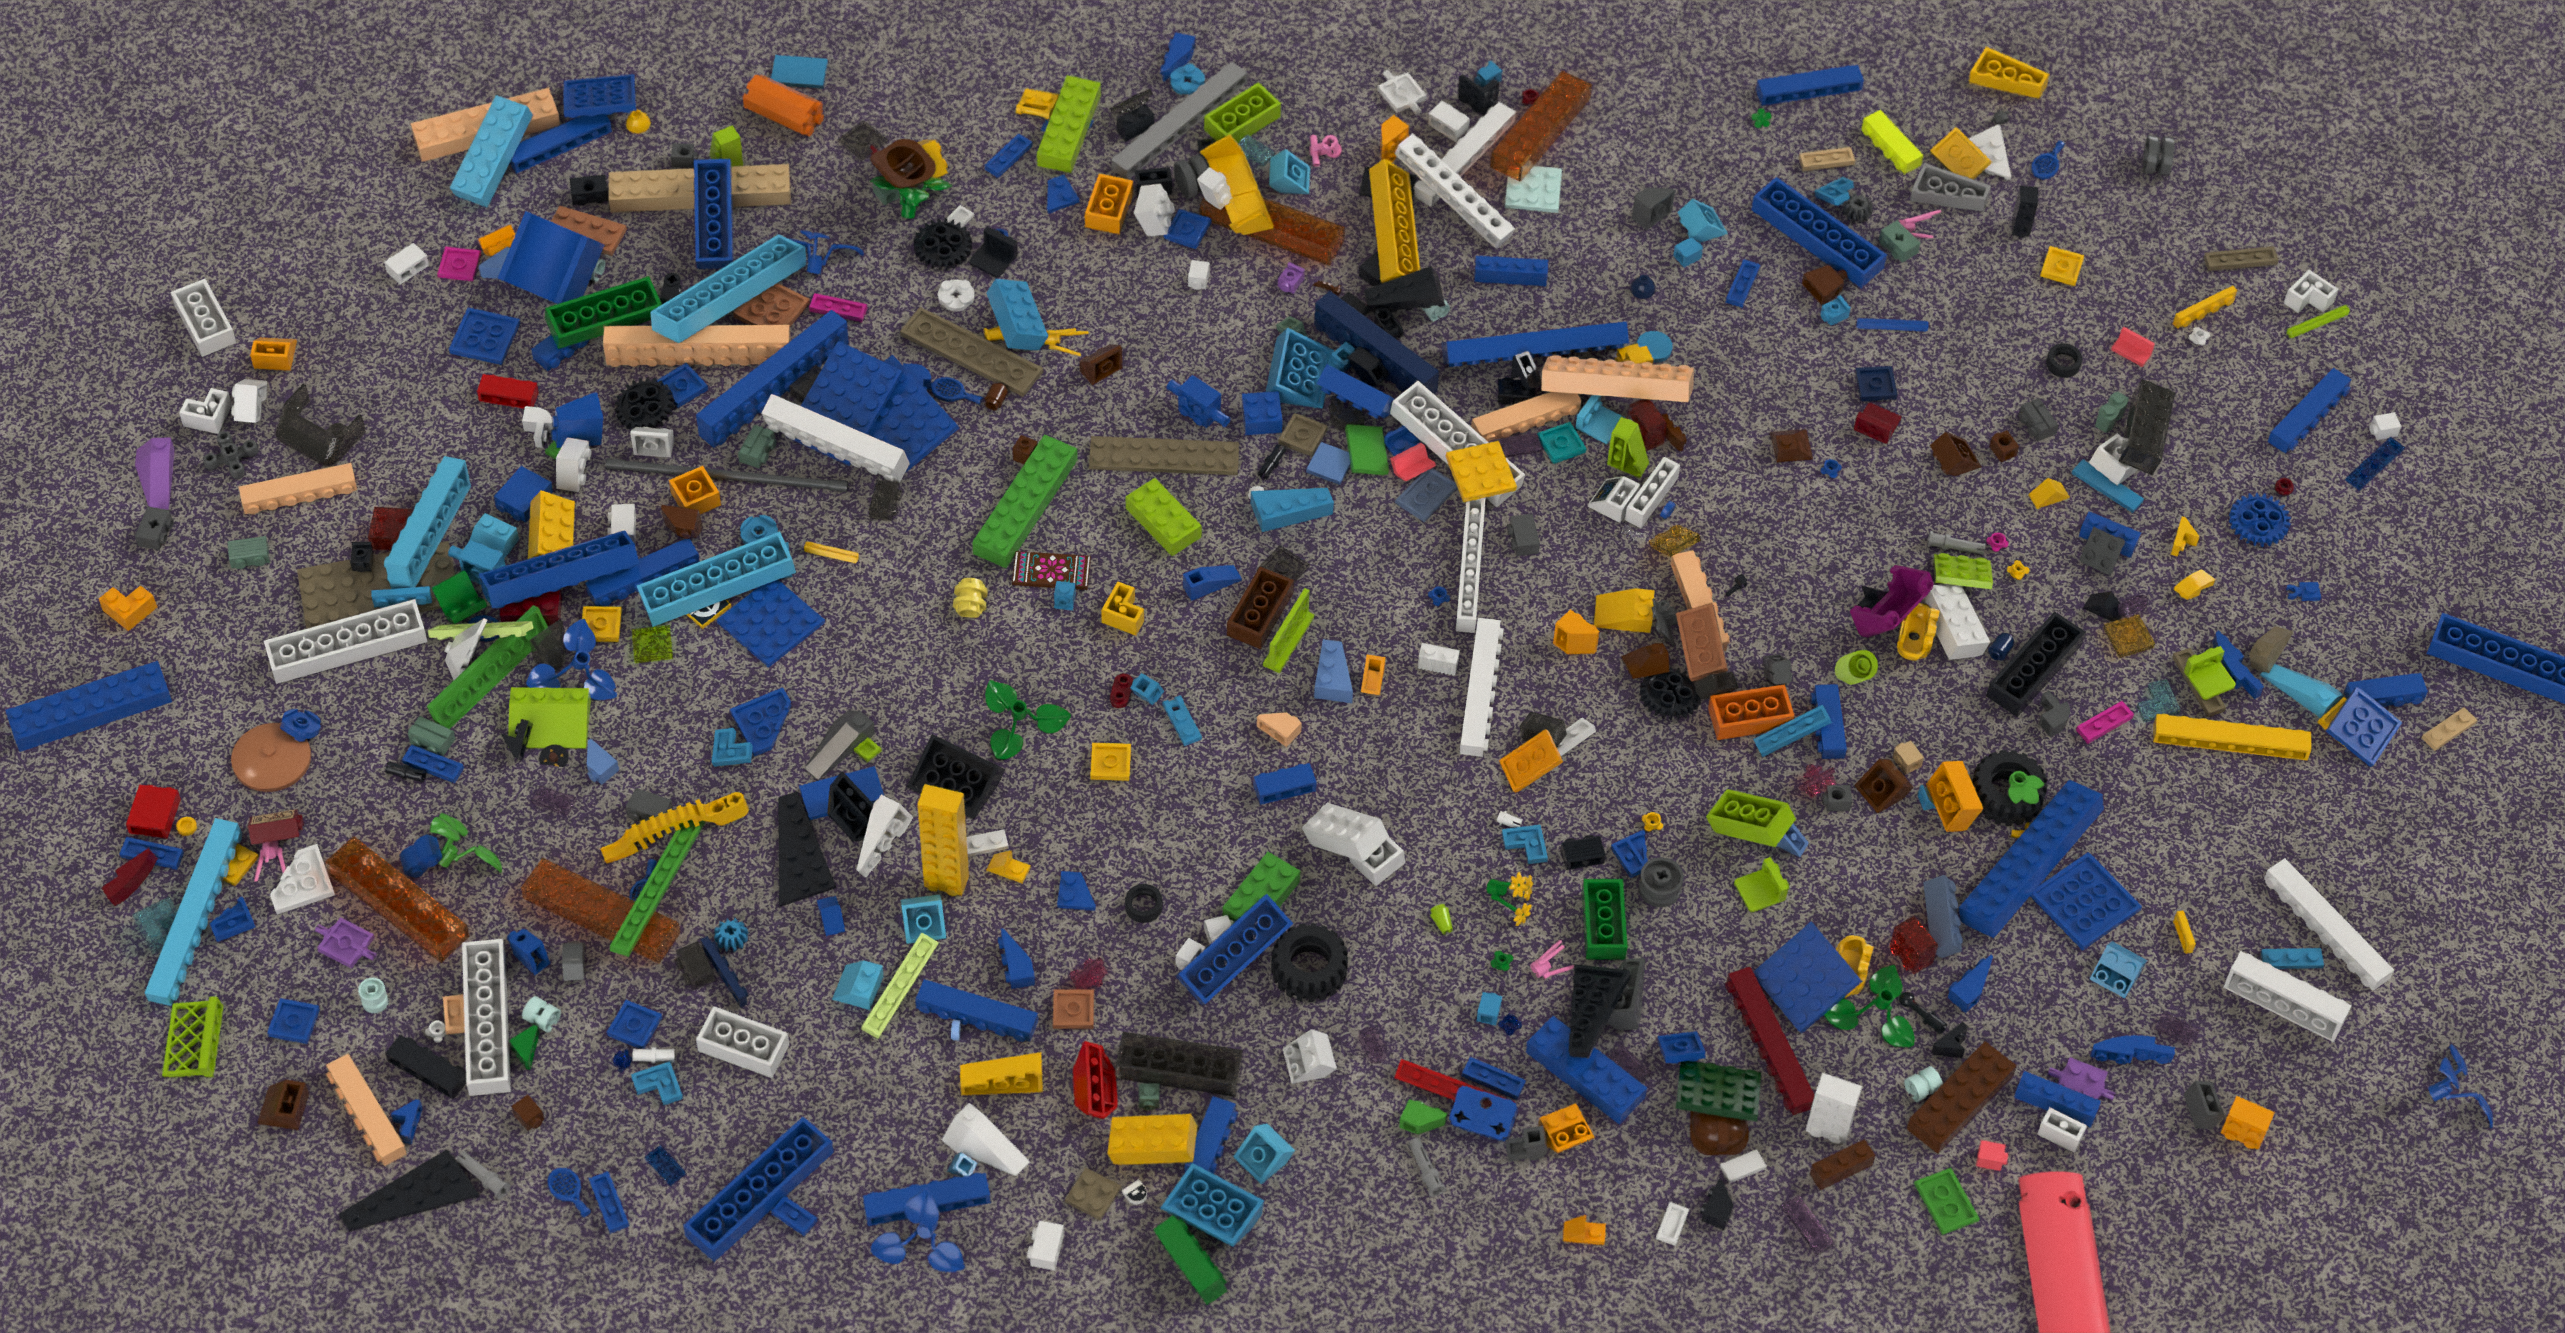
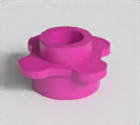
(1997, 537)

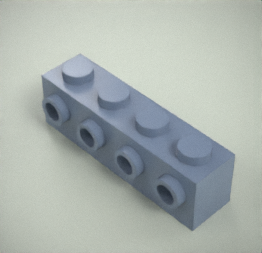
(1943, 915)

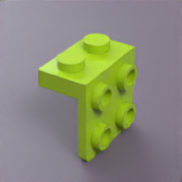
(2208, 673)
(1762, 887)

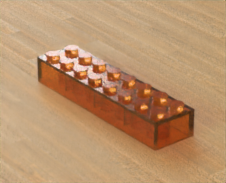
(1540, 126)
(1291, 230)
(397, 899)
(595, 908)

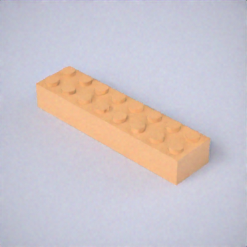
(457, 130)
(1618, 378)

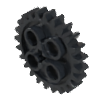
(939, 240)
(645, 404)
(1670, 694)

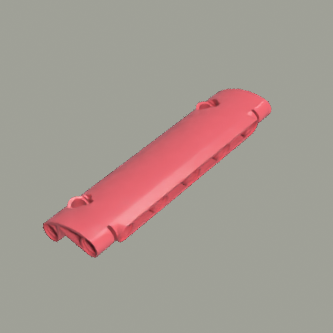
(2062, 1254)

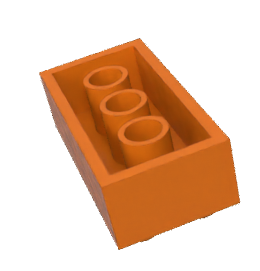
(1750, 711)

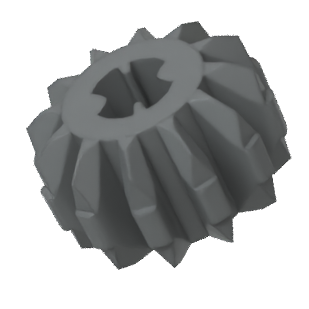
(1858, 208)

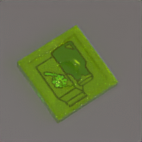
(652, 644)

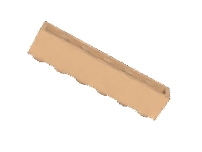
(1526, 415)
(298, 488)
(1694, 587)
(366, 1110)

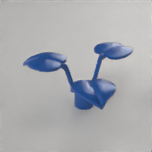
(814, 261)
(582, 640)
(2443, 1088)
(920, 1210)

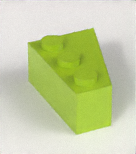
(727, 145)
(1627, 448)

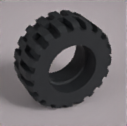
(1997, 805)
(1309, 984)

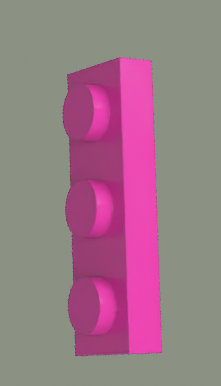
(845, 308)
(2104, 722)

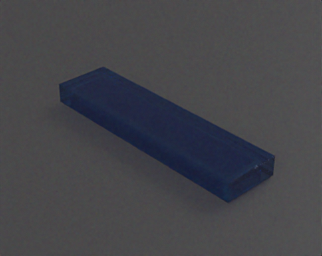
(2375, 463)

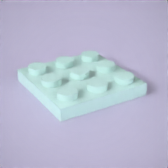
(1536, 191)

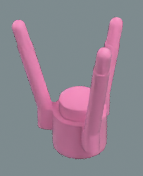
(1909, 223)
(269, 851)
(1542, 965)

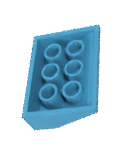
(1297, 368)
(1214, 1205)

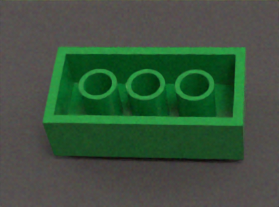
(1604, 919)
(1191, 1259)

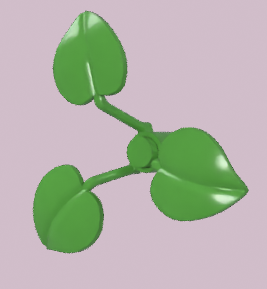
(450, 828)

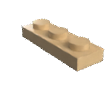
(1826, 159)
(2449, 729)

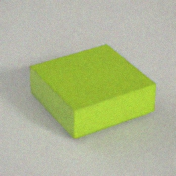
(867, 749)

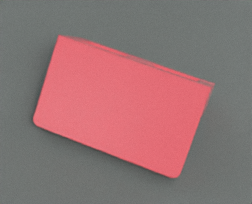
(2133, 347)
(1412, 462)

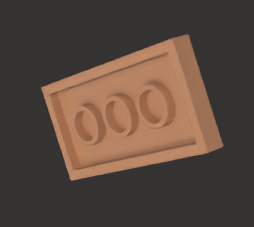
(591, 226)
(1701, 641)

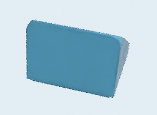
(1925, 798)
(962, 1165)

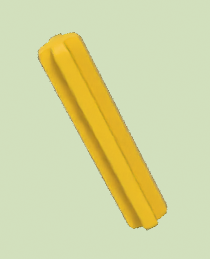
(831, 552)

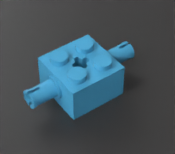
(477, 559)

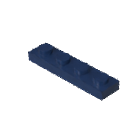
(721, 966)

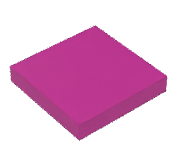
(459, 263)

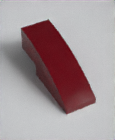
(130, 877)

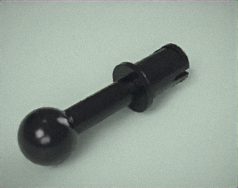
(1908, 1000)

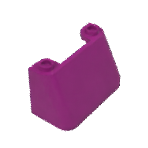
(1905, 592)

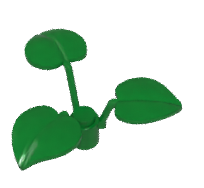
(912, 196)
(1003, 696)
(1888, 987)

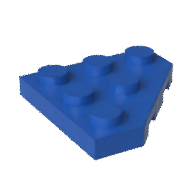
(762, 719)

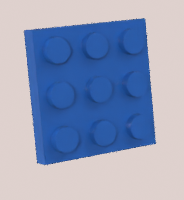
(484, 336)
(2363, 726)

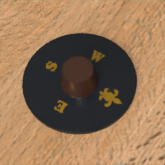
(554, 756)

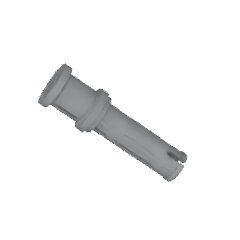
(1945, 542)
(1429, 1174)
(489, 1179)

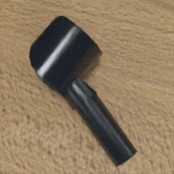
(1740, 580)

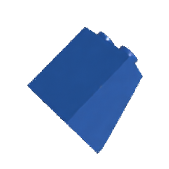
(578, 420)

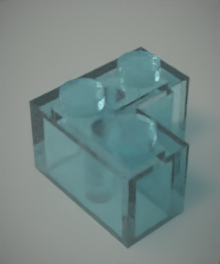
(154, 921)

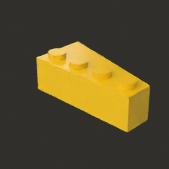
(2008, 74)
(1003, 1075)

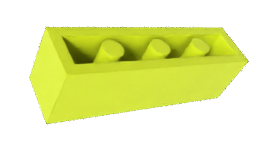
(1892, 142)

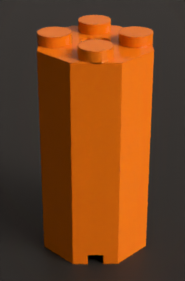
(783, 105)

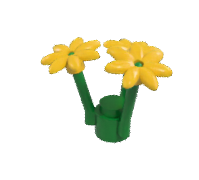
(1498, 888)

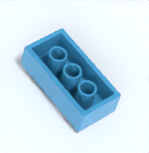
(1017, 314)

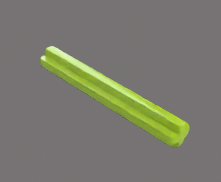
(2318, 321)

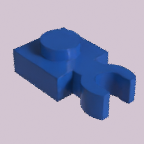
(2306, 590)

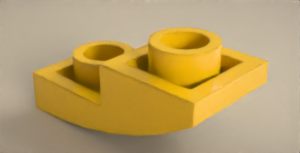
(2193, 584)

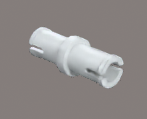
(653, 1055)

